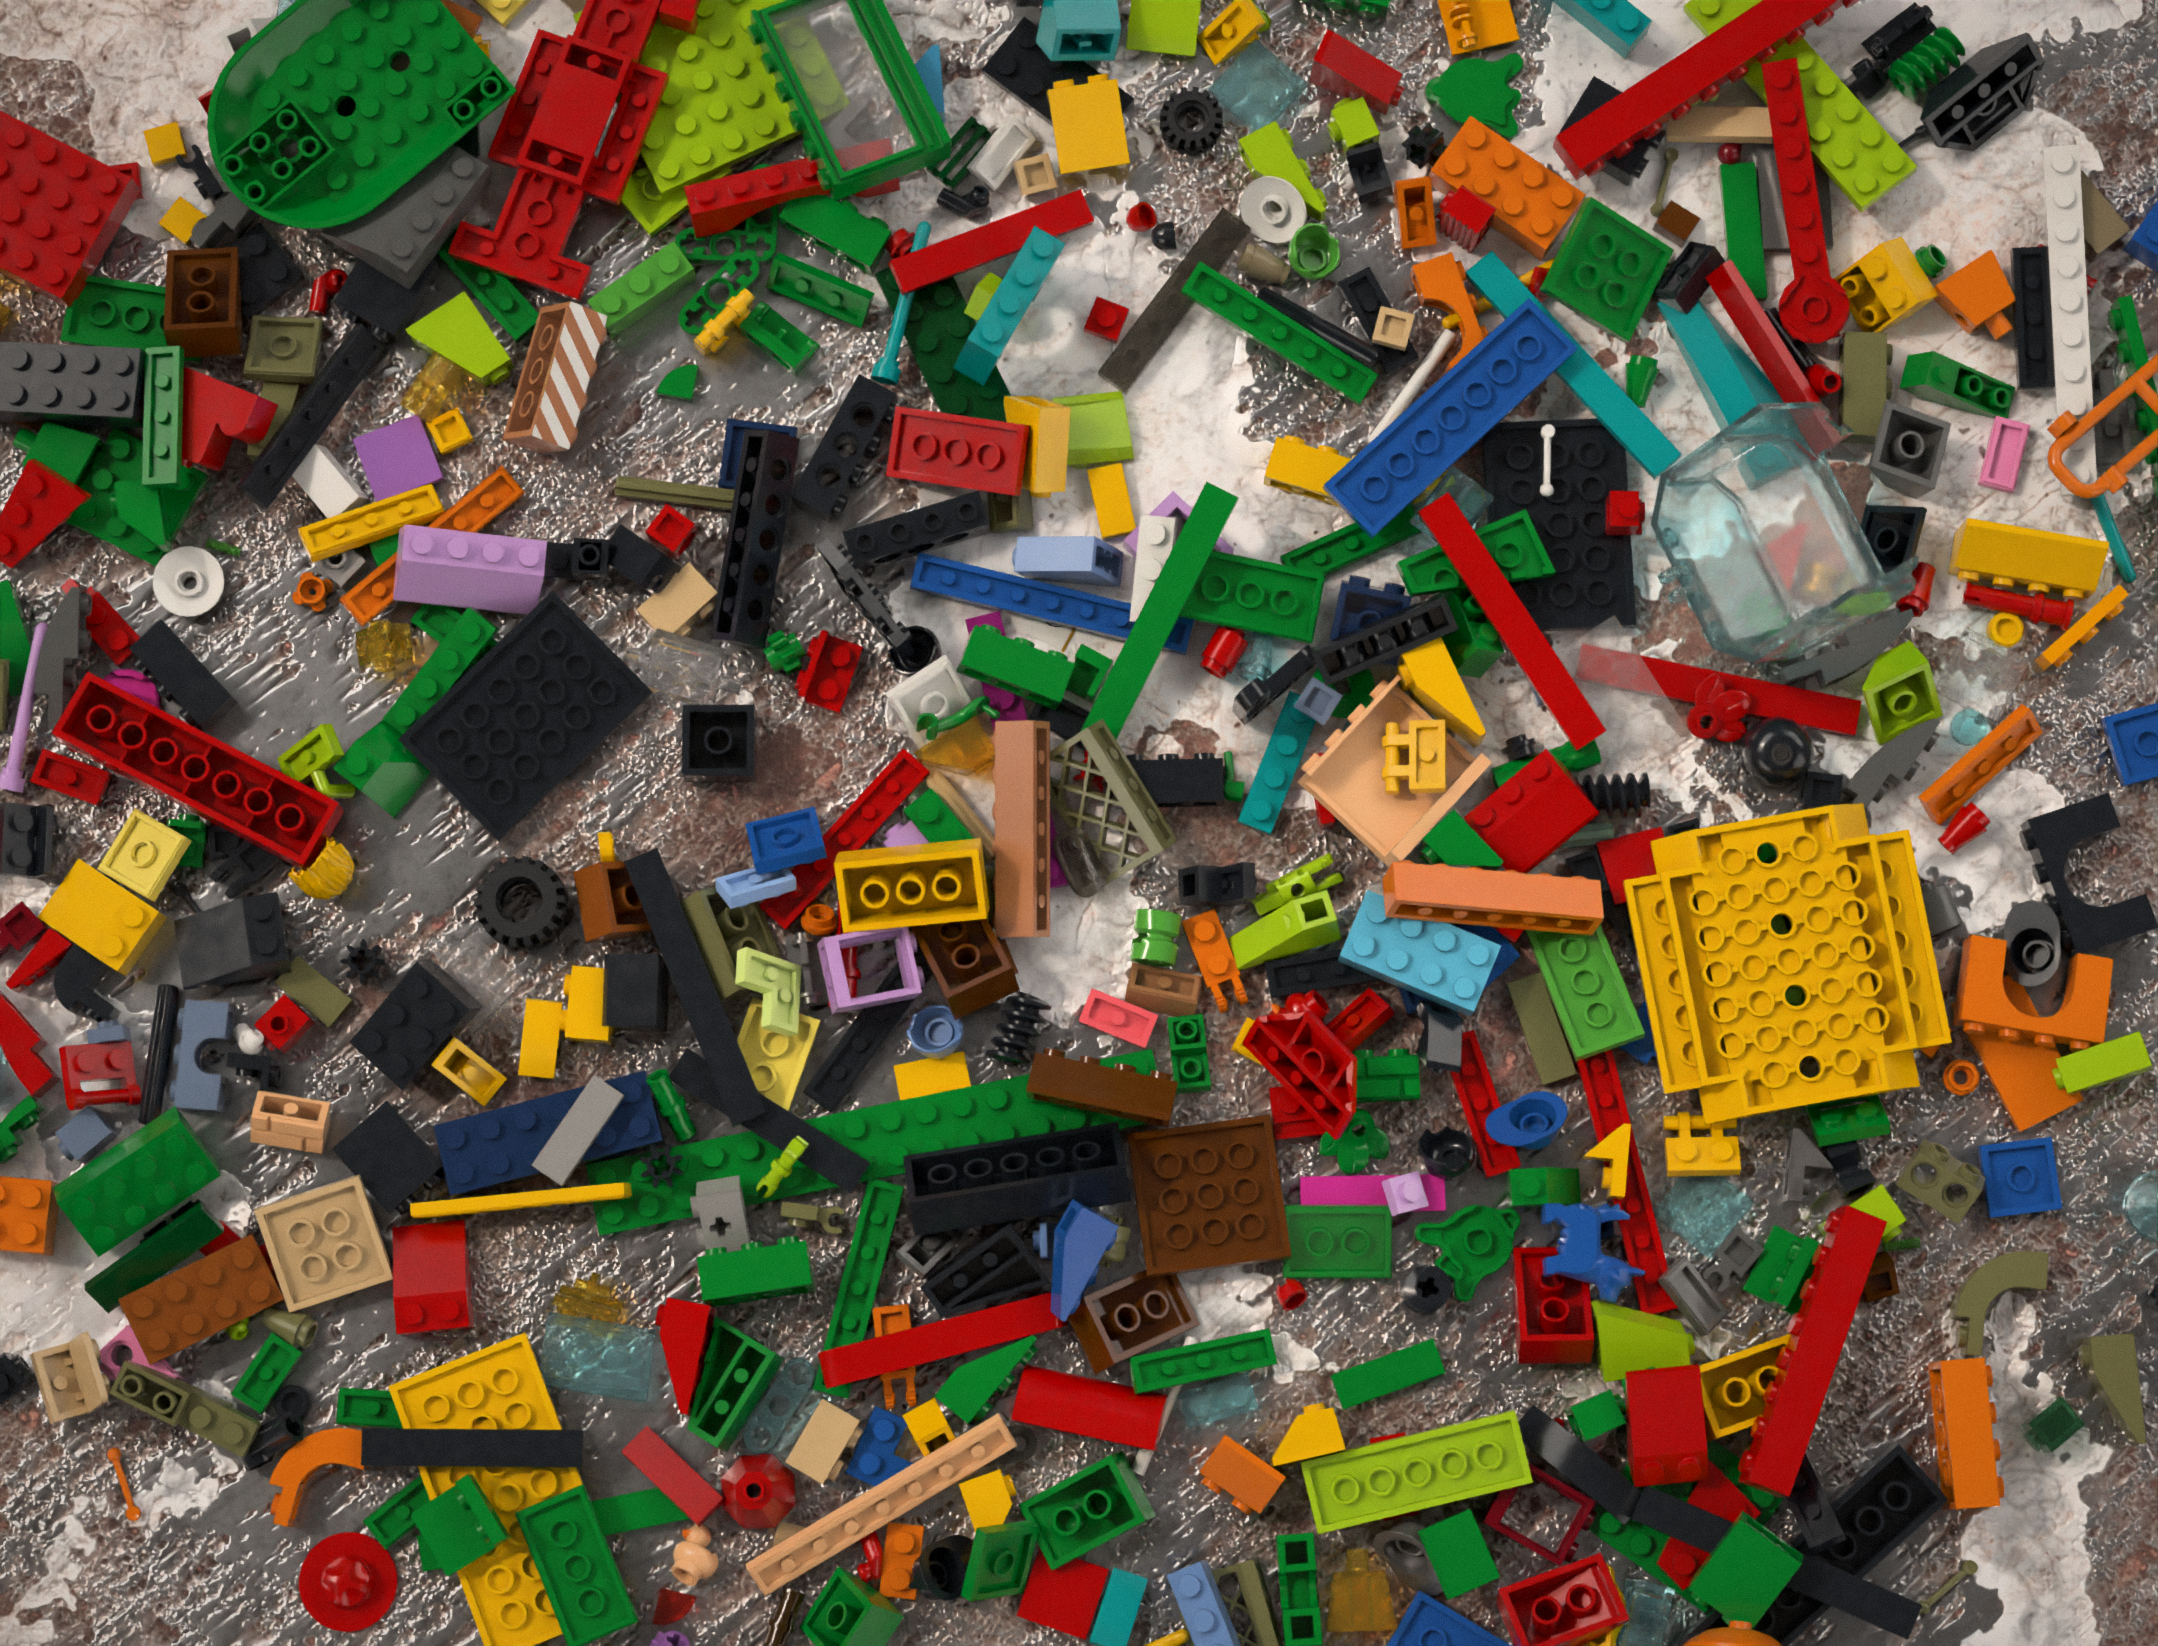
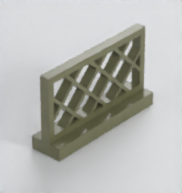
(1128, 793)
(1257, 1604)

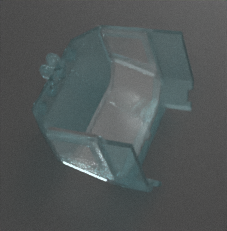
(1770, 537)

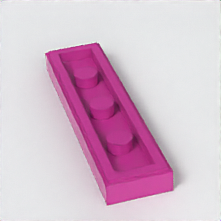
(1365, 1190)

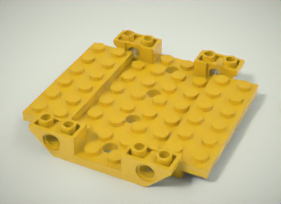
(1722, 973)

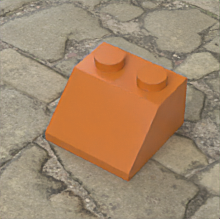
(1240, 1475)

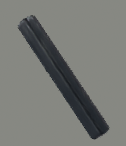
(1339, 338)
(158, 1053)

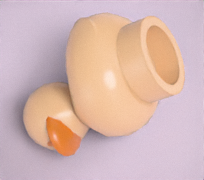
(692, 1557)

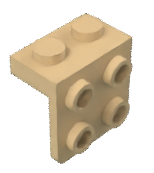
(71, 1378)

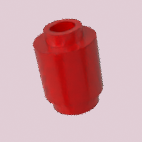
(1223, 651)

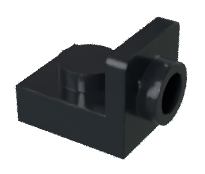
(249, 1066)
(13, 1376)

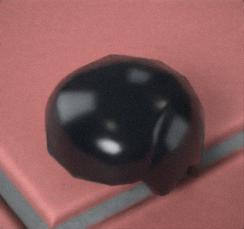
(926, 649)
(1446, 1152)

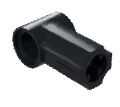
(273, 1438)

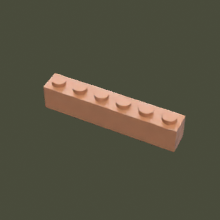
(1021, 828)

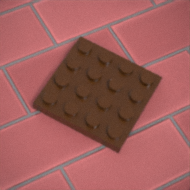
(1209, 1196)

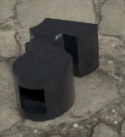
(1846, 1169)

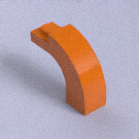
(306, 1458)

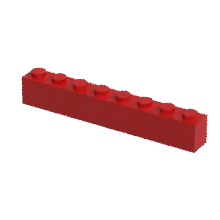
(1812, 1351)

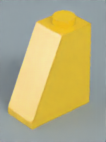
(1047, 442)

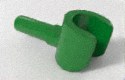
(1232, 789)

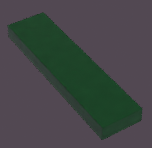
(154, 1256)

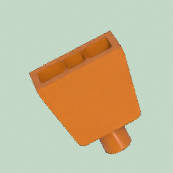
(1978, 296)

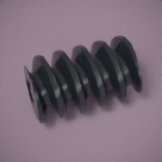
(1618, 794)
(1017, 1030)
(1439, 1284)

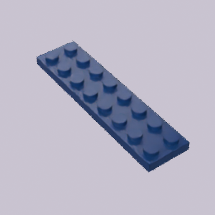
(1450, 418)

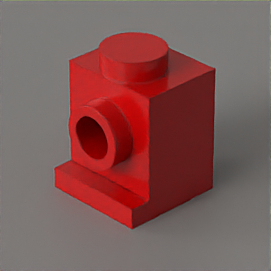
(1624, 513)

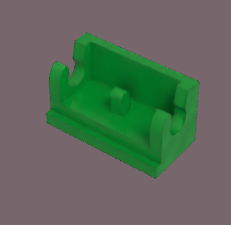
(778, 338)

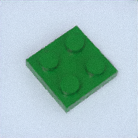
(1000, 1560)

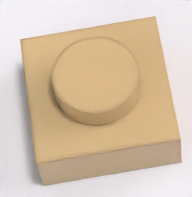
(1034, 174)
(1392, 328)

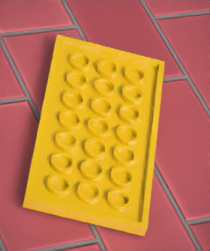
(494, 1391)

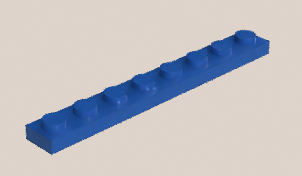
(1034, 599)

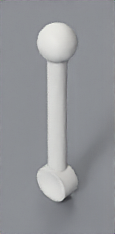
(1547, 432)

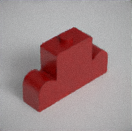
(216, 415)

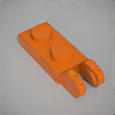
(1214, 956)
(888, 1321)

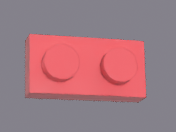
(1118, 1018)

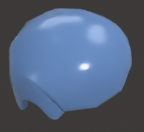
(935, 1032)

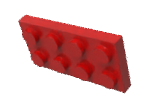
(957, 450)

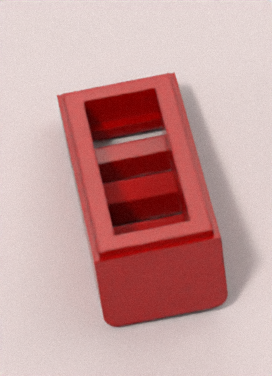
(40, 960)

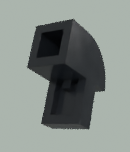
(1217, 885)
(77, 979)

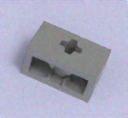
(720, 1199)

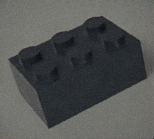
(415, 1023)

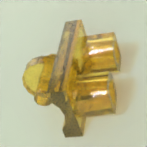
(432, 387)
(588, 1298)

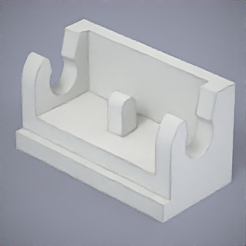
(328, 483)

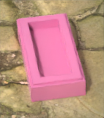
(2003, 454)

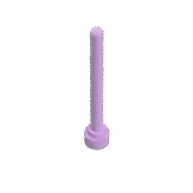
(11, 776)

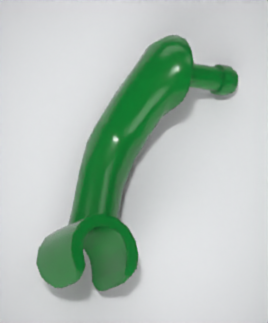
(974, 708)

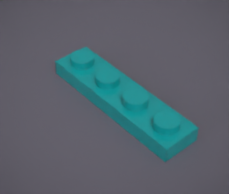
(1277, 768)

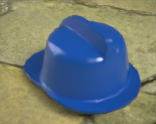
(1528, 1121)

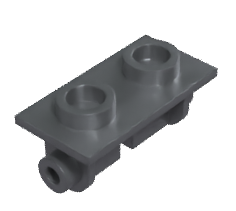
(803, 951)

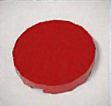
(1814, 308)

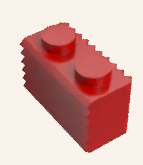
(1465, 217)

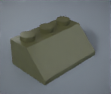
(723, 932)

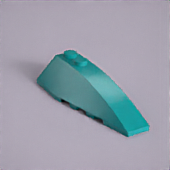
(1718, 364)

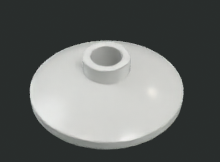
(1264, 217)
(173, 572)

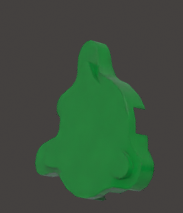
(1479, 91)
(1472, 1244)

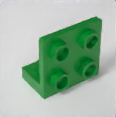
(460, 1525)

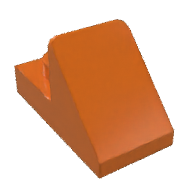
(1415, 212)

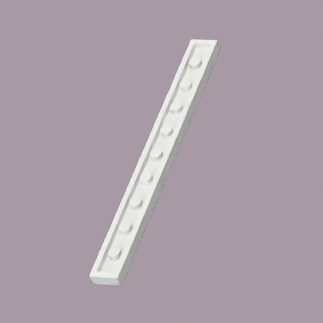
(2069, 302)

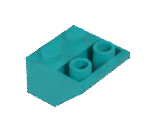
(1079, 30)

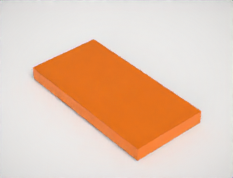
(2022, 1069)

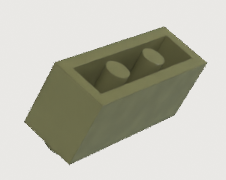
(1863, 383)

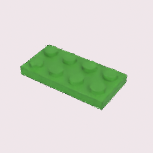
(1586, 990)

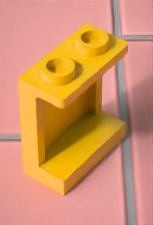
(1088, 124)

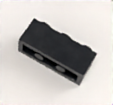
(181, 676)
(1181, 781)

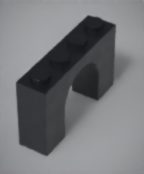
(2081, 925)

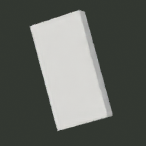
(996, 157)

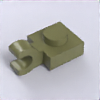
(801, 1215)

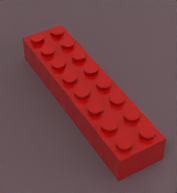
(197, 772)

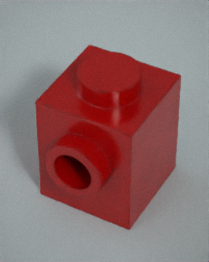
(283, 1024)

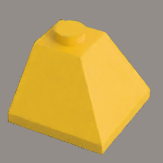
(1309, 1436)

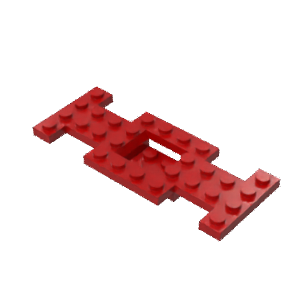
(553, 140)

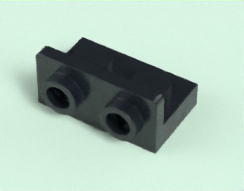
(26, 840)

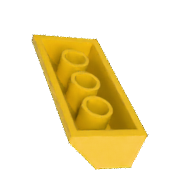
(2027, 559)

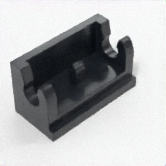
(640, 560)

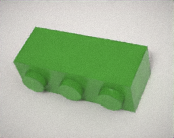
(643, 289)

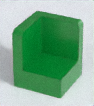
(1089, 673)

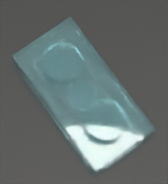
(1218, 1400)

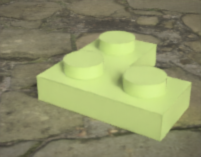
(778, 983)

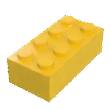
(912, 885)

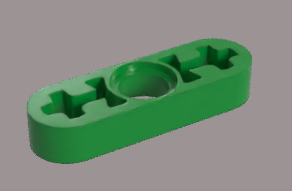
(732, 268)

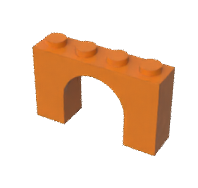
(1985, 1007)

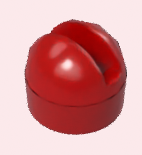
(1141, 217)
(1291, 1294)

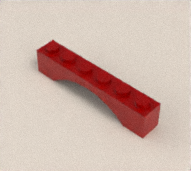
(729, 200)

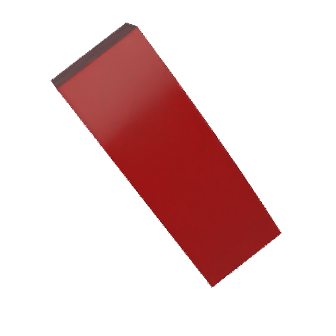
(21, 1048)

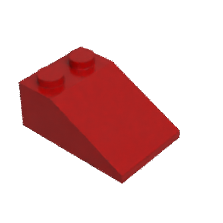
(431, 1278)
(1550, 1312)
(685, 1341)
(1666, 1426)
(1563, 1605)

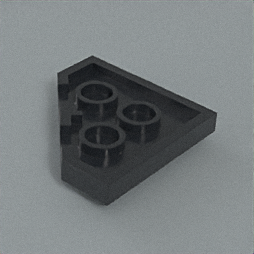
(865, 597)

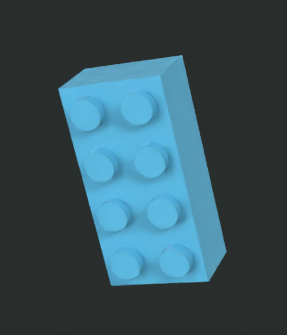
(1420, 955)

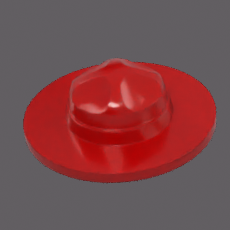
(348, 1581)

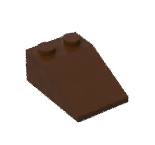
(203, 301)
(966, 964)
(1131, 1318)

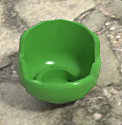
(1313, 252)

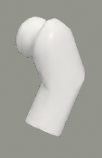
(248, 1041)

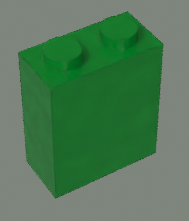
(1745, 1571)

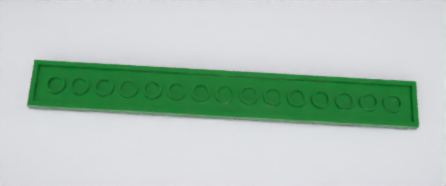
(875, 1133)

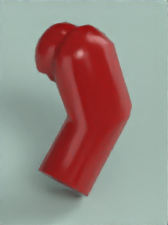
(324, 288)
(874, 1556)

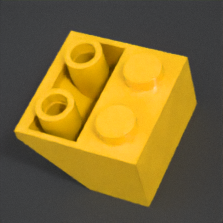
(1886, 286)

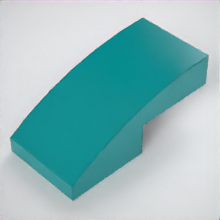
(1118, 1609)

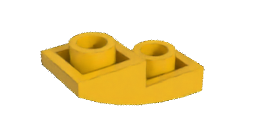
(540, 1038)

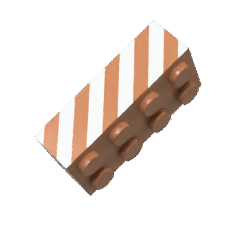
(555, 378)

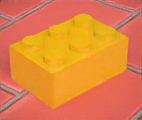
(1736, 1387)

